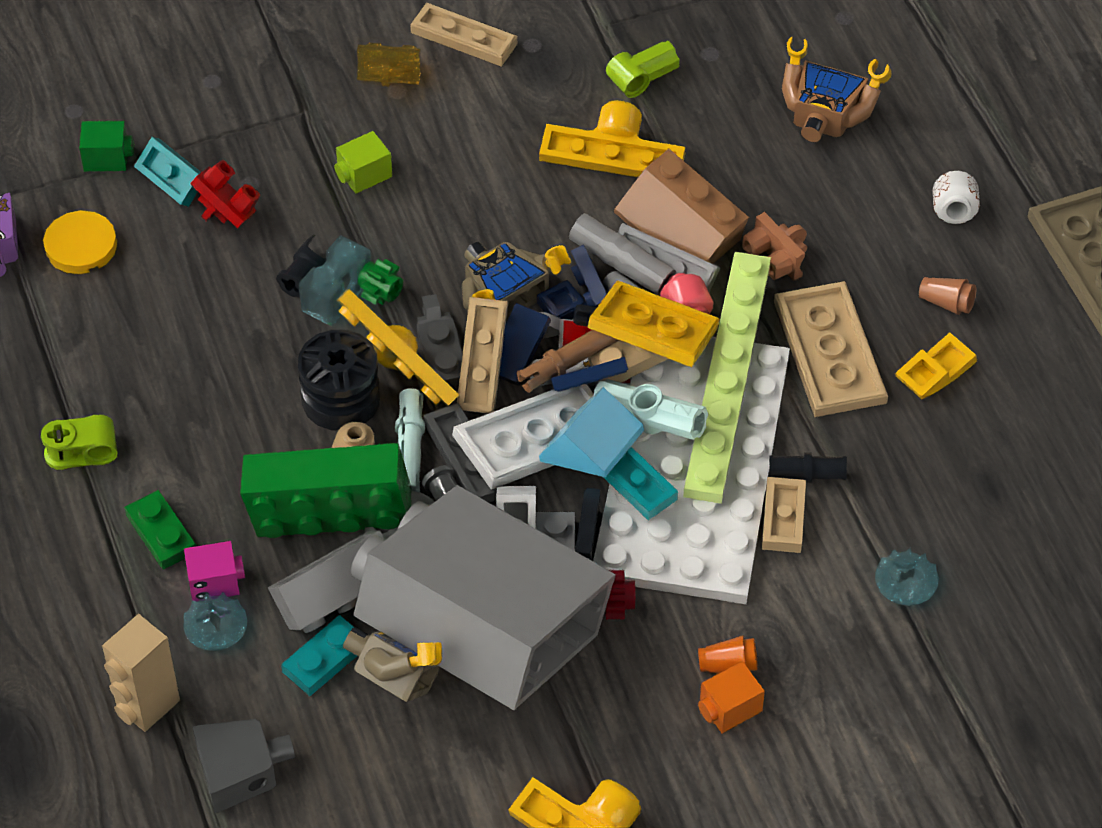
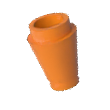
(728, 653)

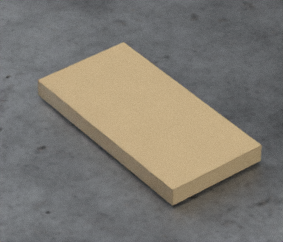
(830, 349)

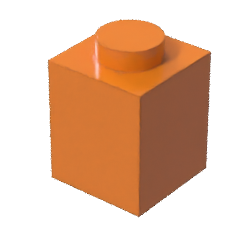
(731, 697)

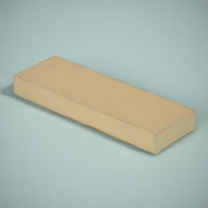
(464, 34)
(482, 355)

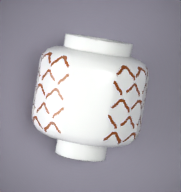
(956, 197)

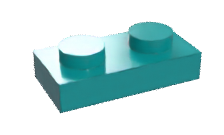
(168, 171)
(641, 484)
(320, 657)

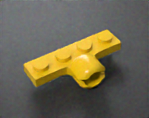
(607, 148)
(396, 348)
(607, 807)

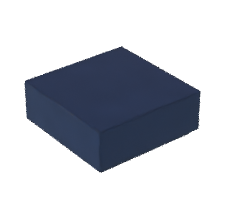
(560, 300)

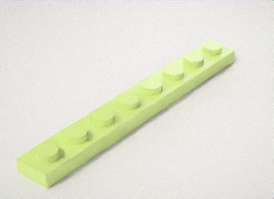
(727, 377)

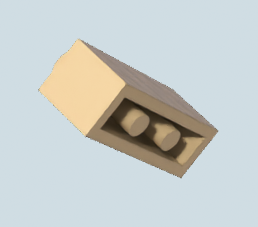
(141, 673)

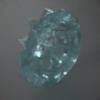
(908, 591)
(201, 630)

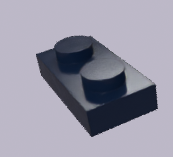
(586, 273)

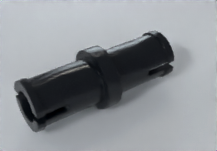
(808, 467)

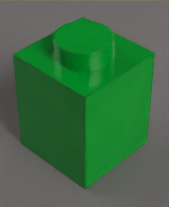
(105, 146)

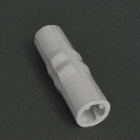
(621, 253)

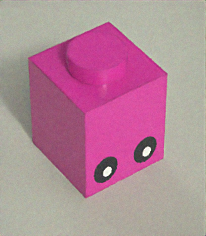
(213, 570)

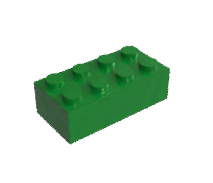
(325, 490)

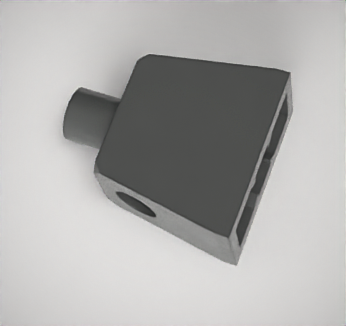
(239, 760)

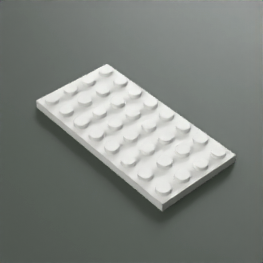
(698, 543)

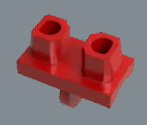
(222, 198)

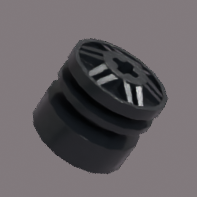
(338, 379)

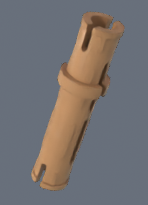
(557, 362)

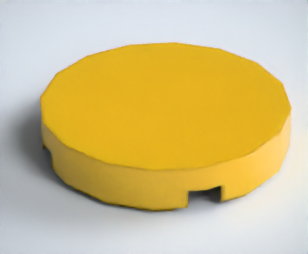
(80, 242)

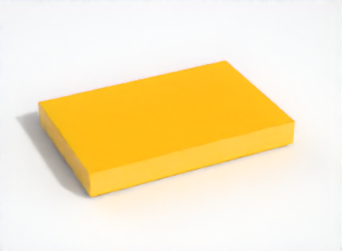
(654, 323)

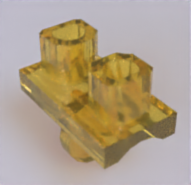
(388, 64)

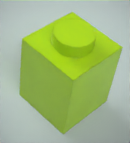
(363, 162)

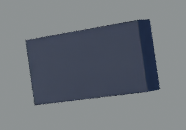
(521, 340)
(590, 374)

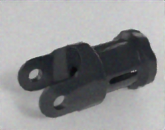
(302, 263)

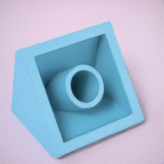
(594, 436)

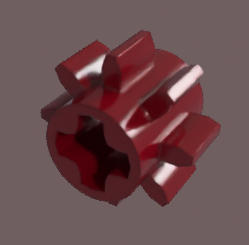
(621, 596)

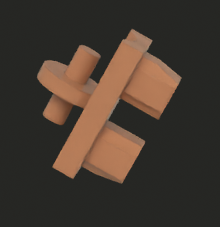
(780, 243)

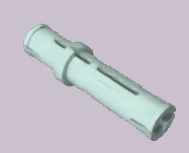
(410, 430)

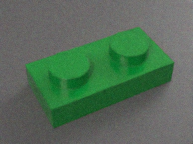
(159, 529)

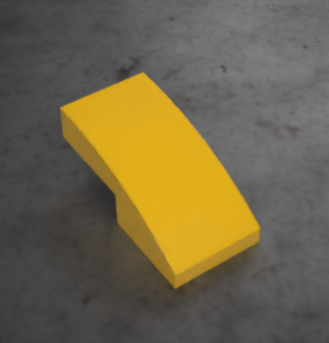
(937, 368)

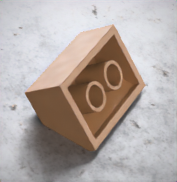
(682, 209)

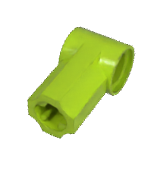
(635, 72)

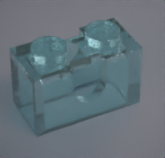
(324, 284)

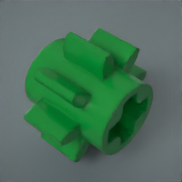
(380, 281)

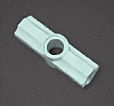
(657, 410)

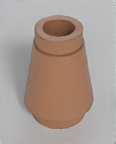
(949, 293)

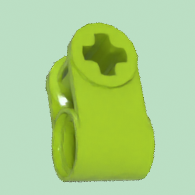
(82, 441)

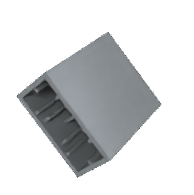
(487, 589)

